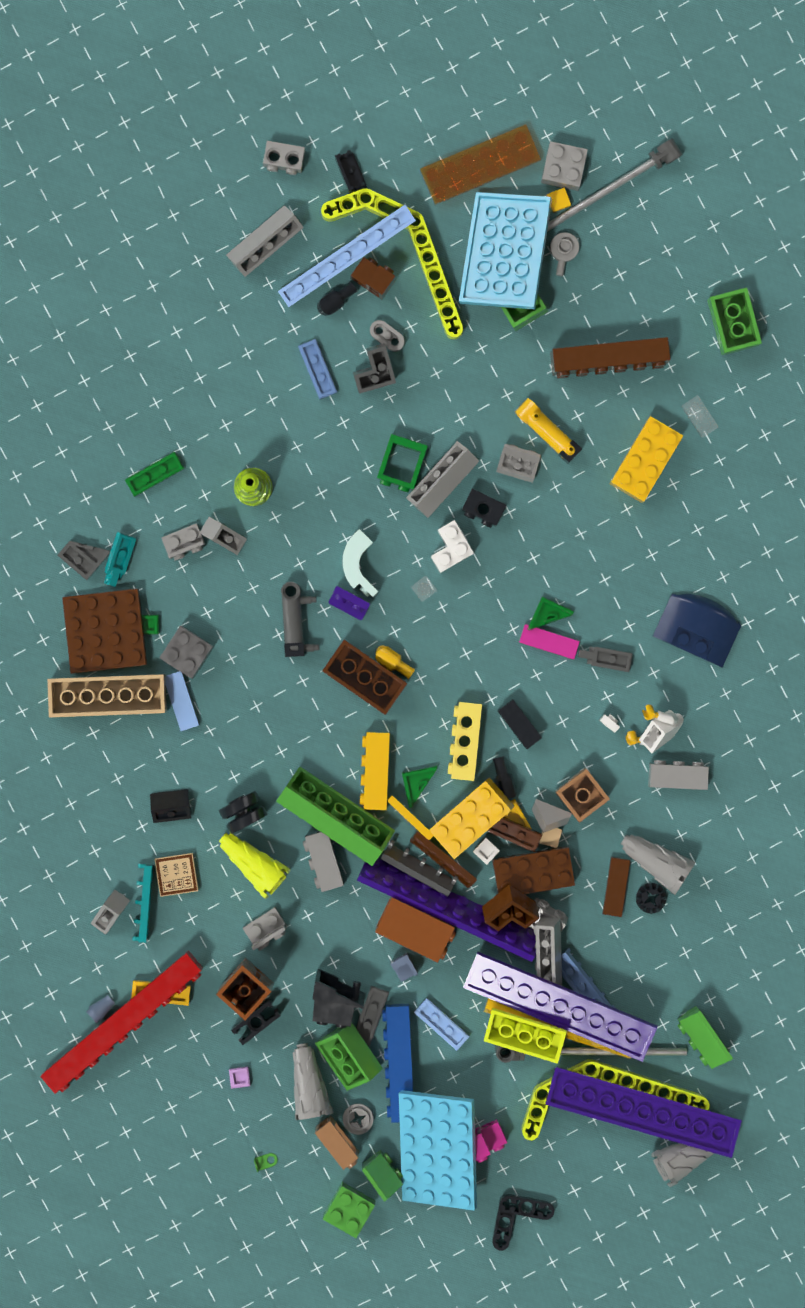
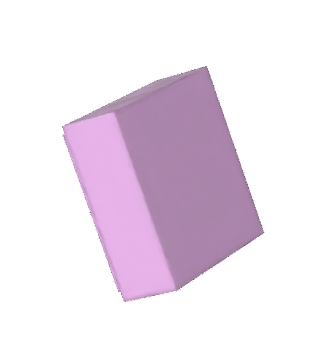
(239, 1077)

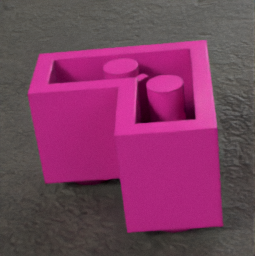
(488, 1138)

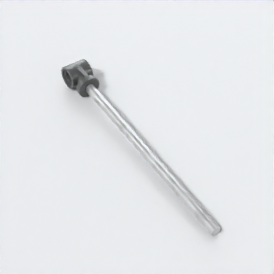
(666, 153)
(518, 1056)

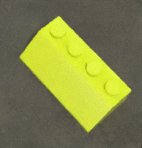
(525, 1035)

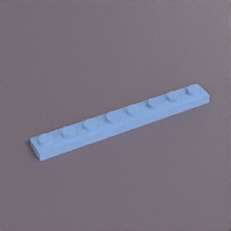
(347, 255)

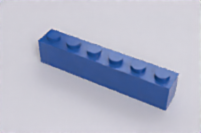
(398, 1055)

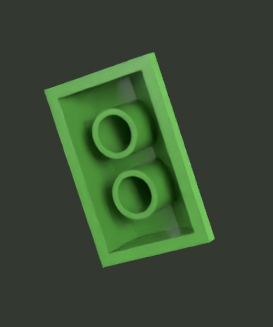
(703, 1038)
(349, 1056)

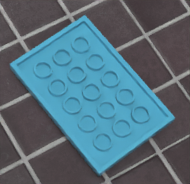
(505, 250)
(438, 1150)

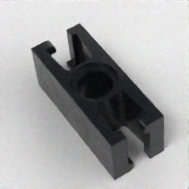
(519, 724)
(255, 1030)

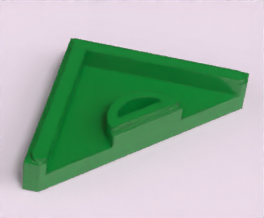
(548, 612)
(415, 782)

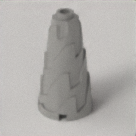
(666, 866)
(309, 1088)
(678, 1161)

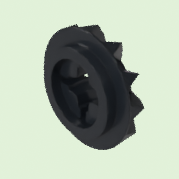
(642, 896)

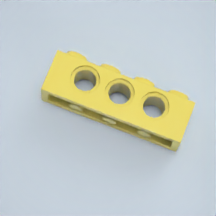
(467, 771)

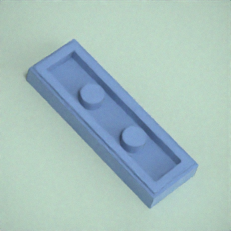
(317, 369)

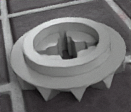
(354, 1127)

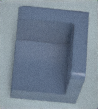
(404, 967)

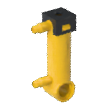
(547, 430)

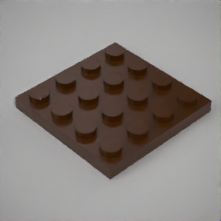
(104, 631)

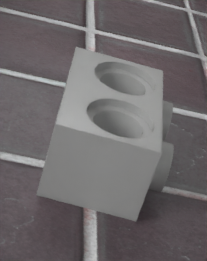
(285, 152)

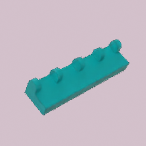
(145, 903)

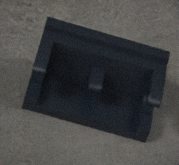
(350, 172)

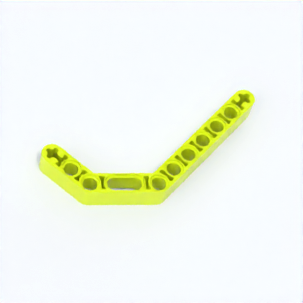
(421, 249)
(619, 1074)

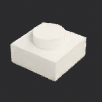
(610, 722)
(486, 851)

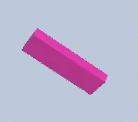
(549, 642)

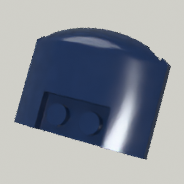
(698, 627)

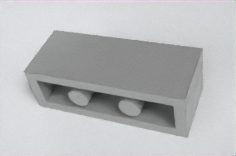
(678, 775)
(323, 861)

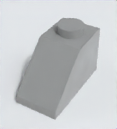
(223, 535)
(110, 911)

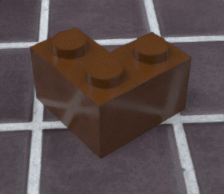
(374, 278)
(510, 906)

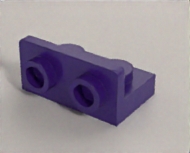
(349, 603)

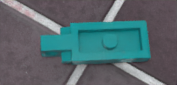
(118, 558)

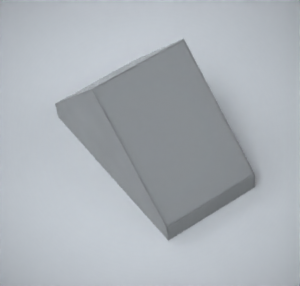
(549, 816)

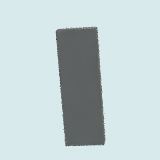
(371, 1013)

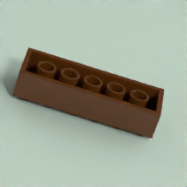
(610, 356)

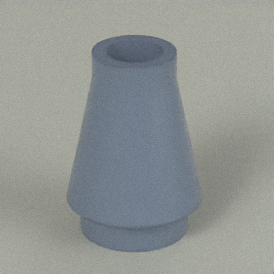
(99, 1009)

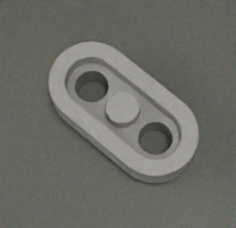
(387, 336)

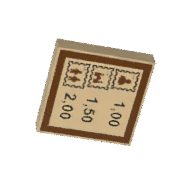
(176, 874)

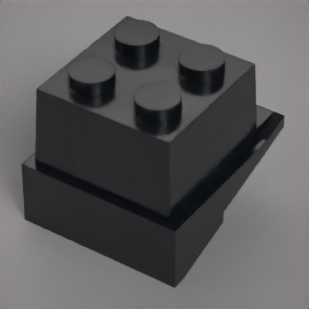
(335, 1000)

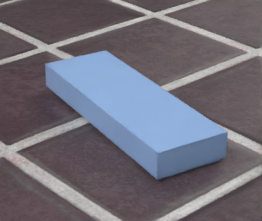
(181, 701)
(441, 1024)

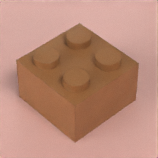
(582, 795)

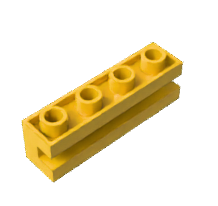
(376, 771)

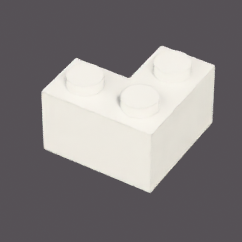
(456, 547)

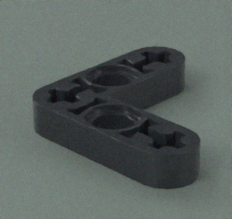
(511, 1212)

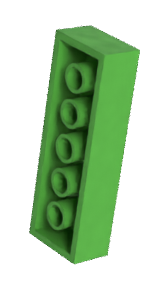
(335, 816)

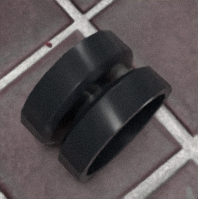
(242, 811)

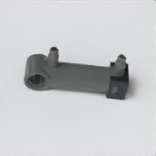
(293, 623)

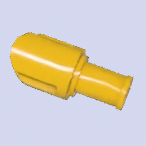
(392, 661)

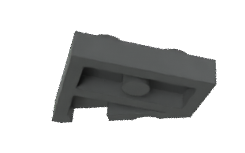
(83, 558)

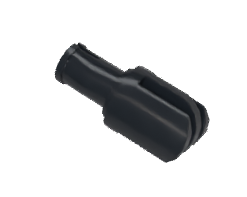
(335, 300)
(504, 779)

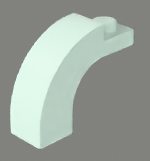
(351, 557)

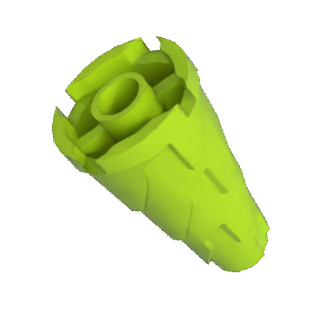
(258, 492)

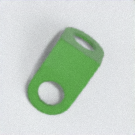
(261, 1161)

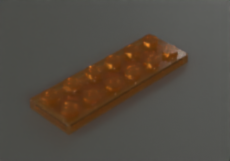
(480, 164)

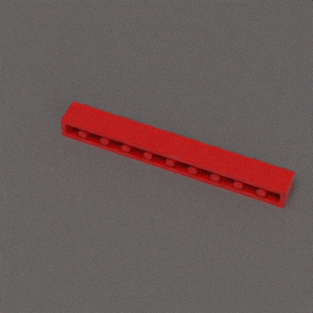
(121, 1022)

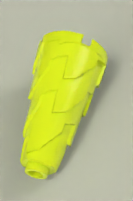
(255, 865)

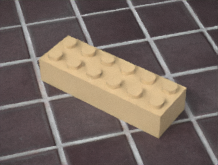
(107, 695)

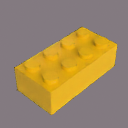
(646, 459)
(471, 818)

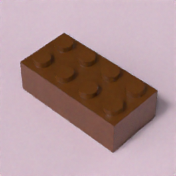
(364, 677)
(535, 870)

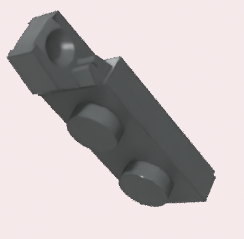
(607, 658)

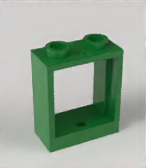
(408, 444)

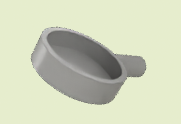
(564, 249)

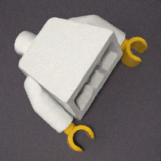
(659, 730)

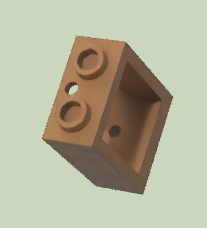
(337, 1143)

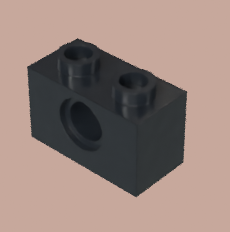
(477, 498)

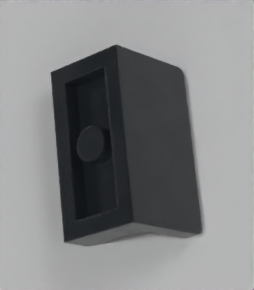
(170, 806)

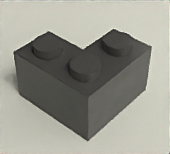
(380, 372)

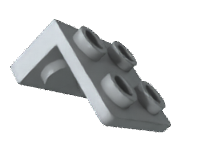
(265, 928)

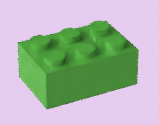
(734, 321)

